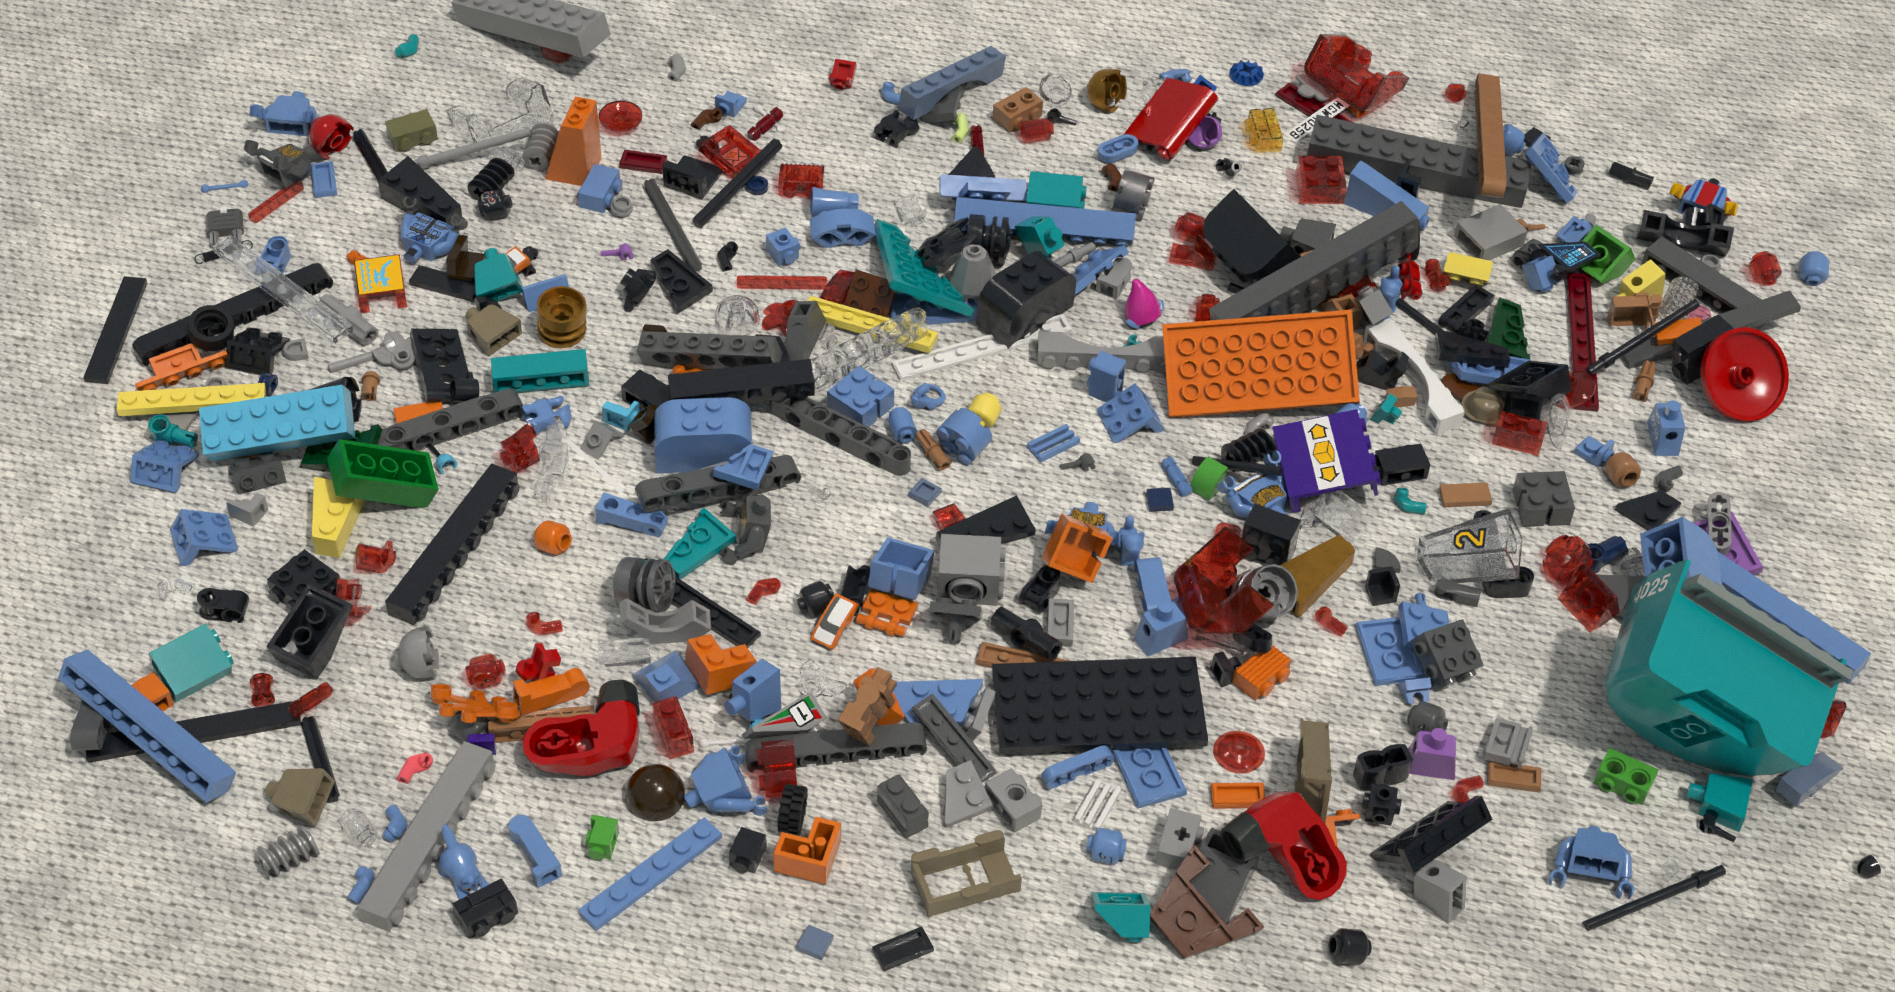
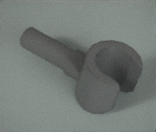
(1084, 460)

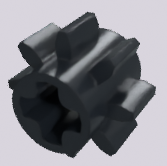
(1474, 329)

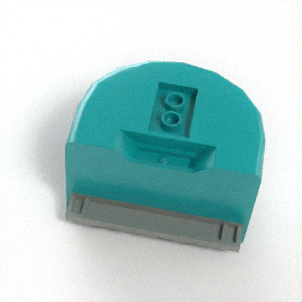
(1718, 677)

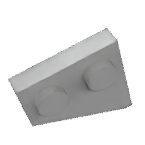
(964, 794)

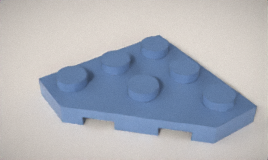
(1545, 157)

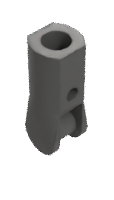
(1457, 592)

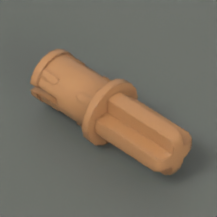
(1644, 381)
(933, 450)

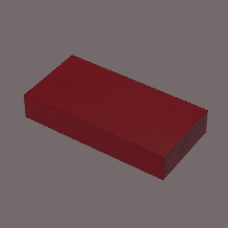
(642, 161)

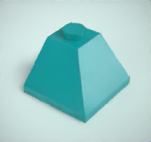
(1125, 913)

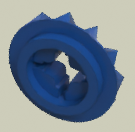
(1242, 77)

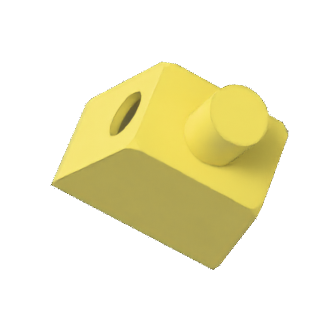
(1645, 279)

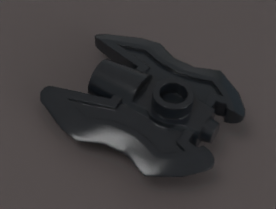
(945, 243)

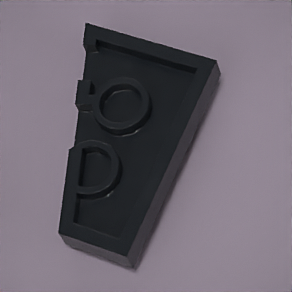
(1467, 350)

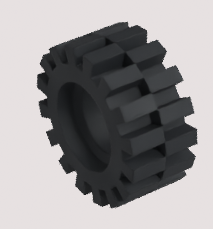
(792, 809)

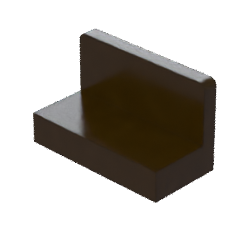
(461, 261)

